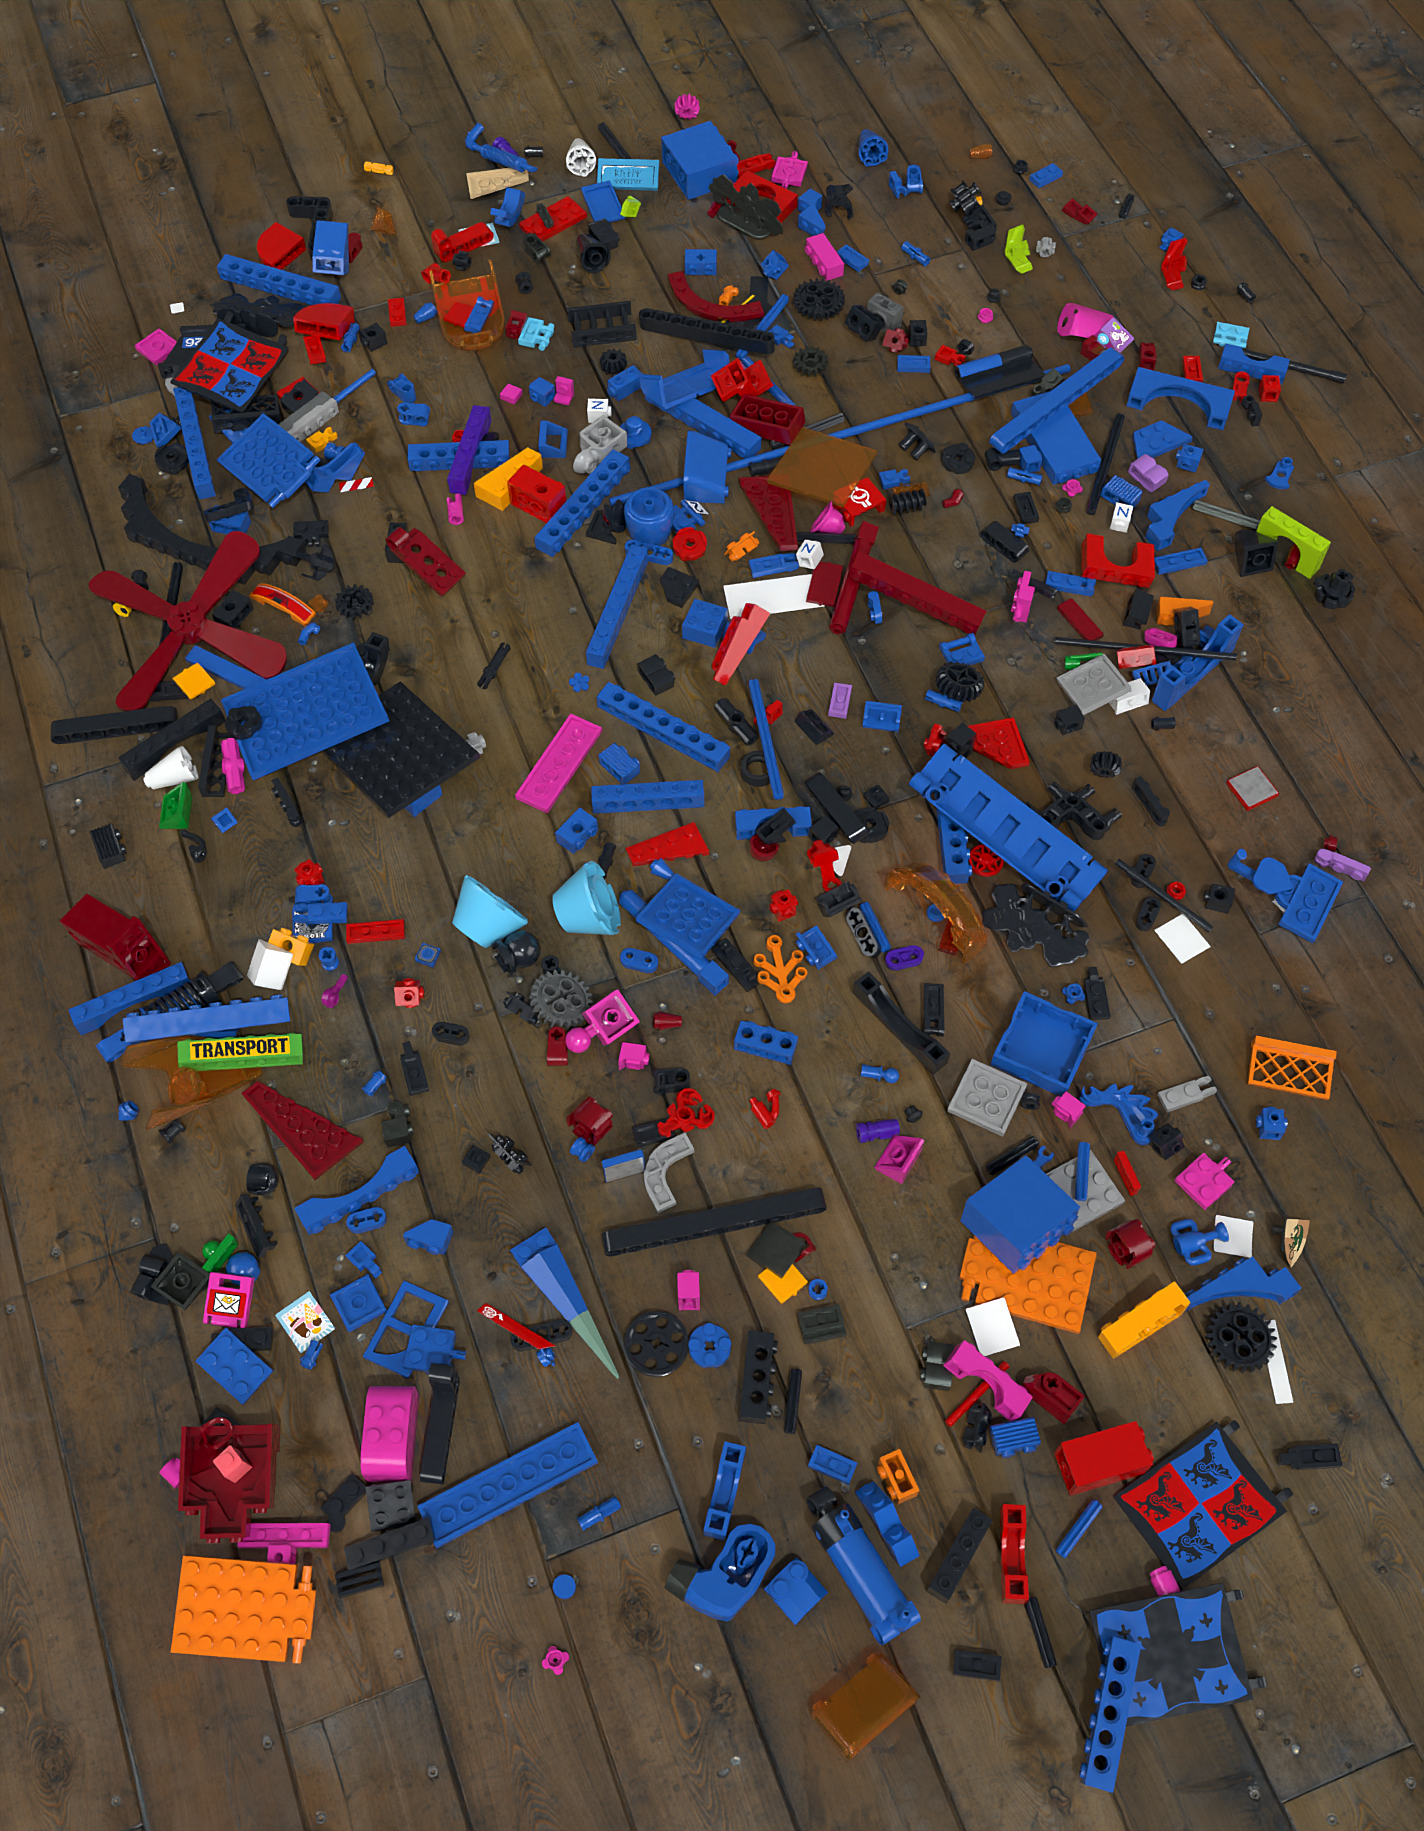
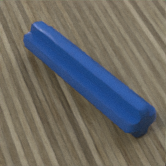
(867, 909)
(1082, 1171)
(1078, 1528)

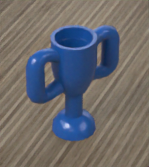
(1194, 1240)

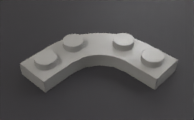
(657, 1167)

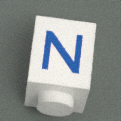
(597, 408)
(1121, 517)
(809, 554)

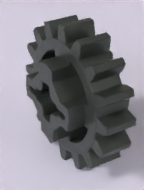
(810, 361)

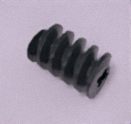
(907, 501)

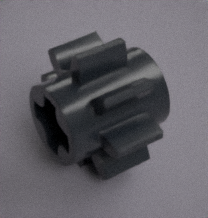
(462, 260)

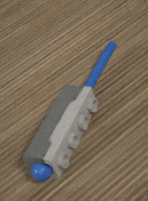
(318, 411)

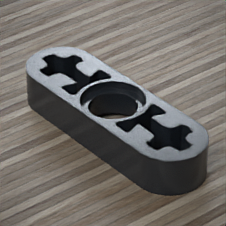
(856, 928)
(546, 1327)

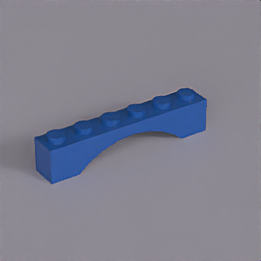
(97, 1011)
(319, 1212)

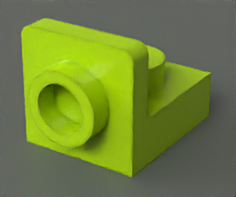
(630, 207)

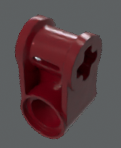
(557, 1050)

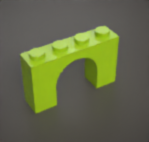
(1311, 545)

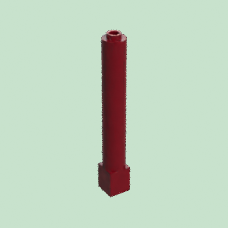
(863, 542)

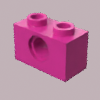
(688, 1290)

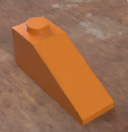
(1166, 605)

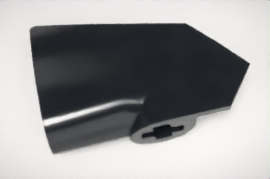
(150, 1269)

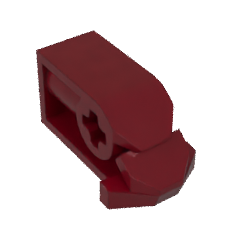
(1059, 1400)

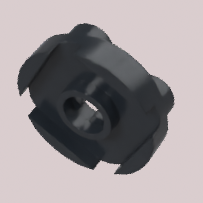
(958, 451)
(174, 465)
(237, 716)
(875, 817)

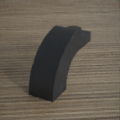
(376, 656)

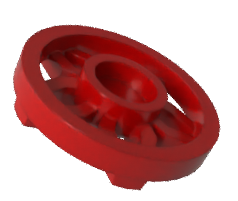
(985, 861)

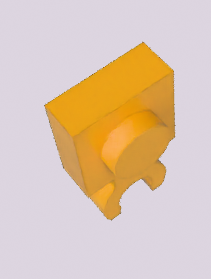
(319, 440)

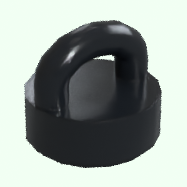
(965, 347)

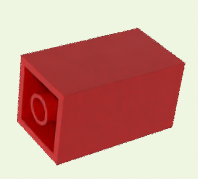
(1103, 1458)

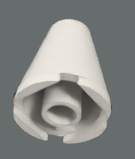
(172, 770)

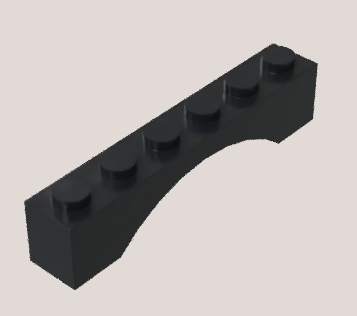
(144, 755)
(922, 1046)

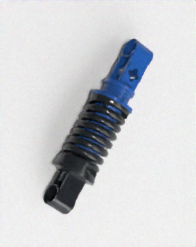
(199, 990)

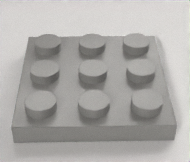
(1094, 684)
(987, 1097)
(1101, 1193)

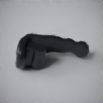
(199, 852)

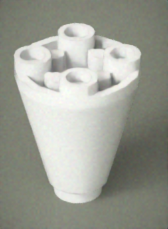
(580, 158)

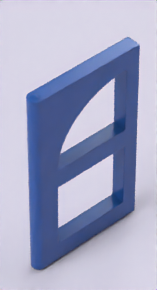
(395, 1361)

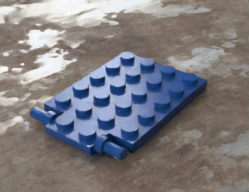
(269, 461)

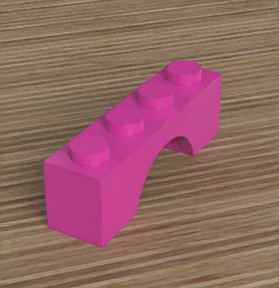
(1009, 1396)

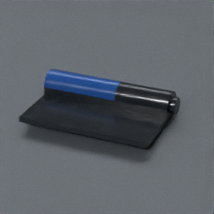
(998, 372)

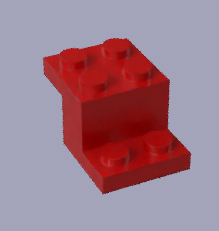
(738, 379)

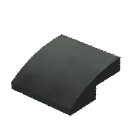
(776, 1250)

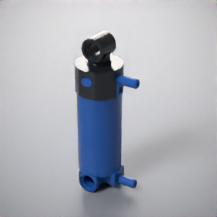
(861, 1567)

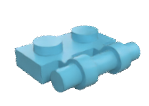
(531, 332)
(1230, 334)

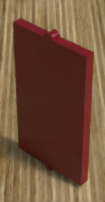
(824, 584)

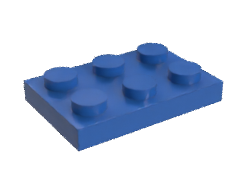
(234, 1366)

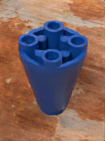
(872, 148)

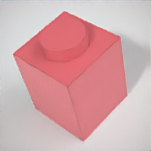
(232, 1464)

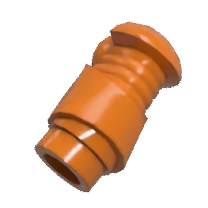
(726, 297)

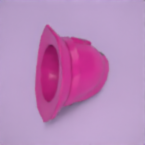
(829, 521)

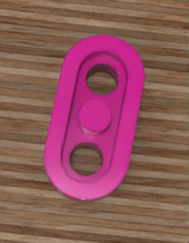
(1160, 638)

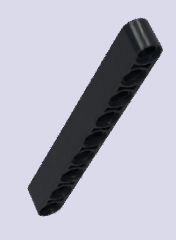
(707, 331)

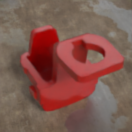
(824, 856)

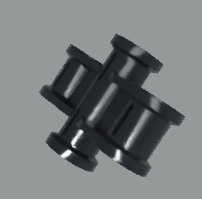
(965, 197)

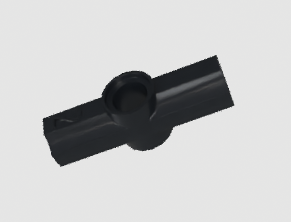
(742, 727)

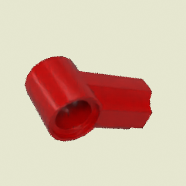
(440, 274)

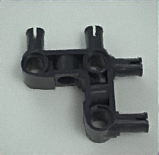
(1080, 812)

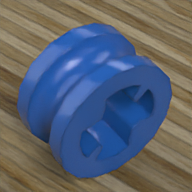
(813, 1295)

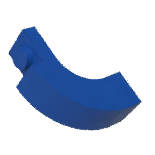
(510, 209)

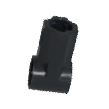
(996, 459)

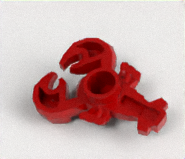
(684, 1115)

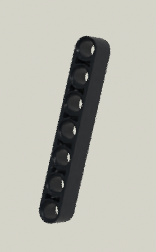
(112, 725)

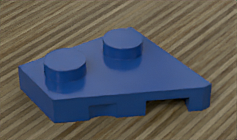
(163, 429)

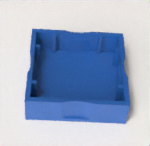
(1043, 1044)

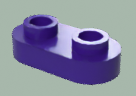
(903, 957)

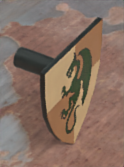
(1293, 1238)

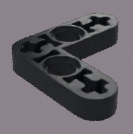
(241, 504)

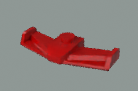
(1174, 264)

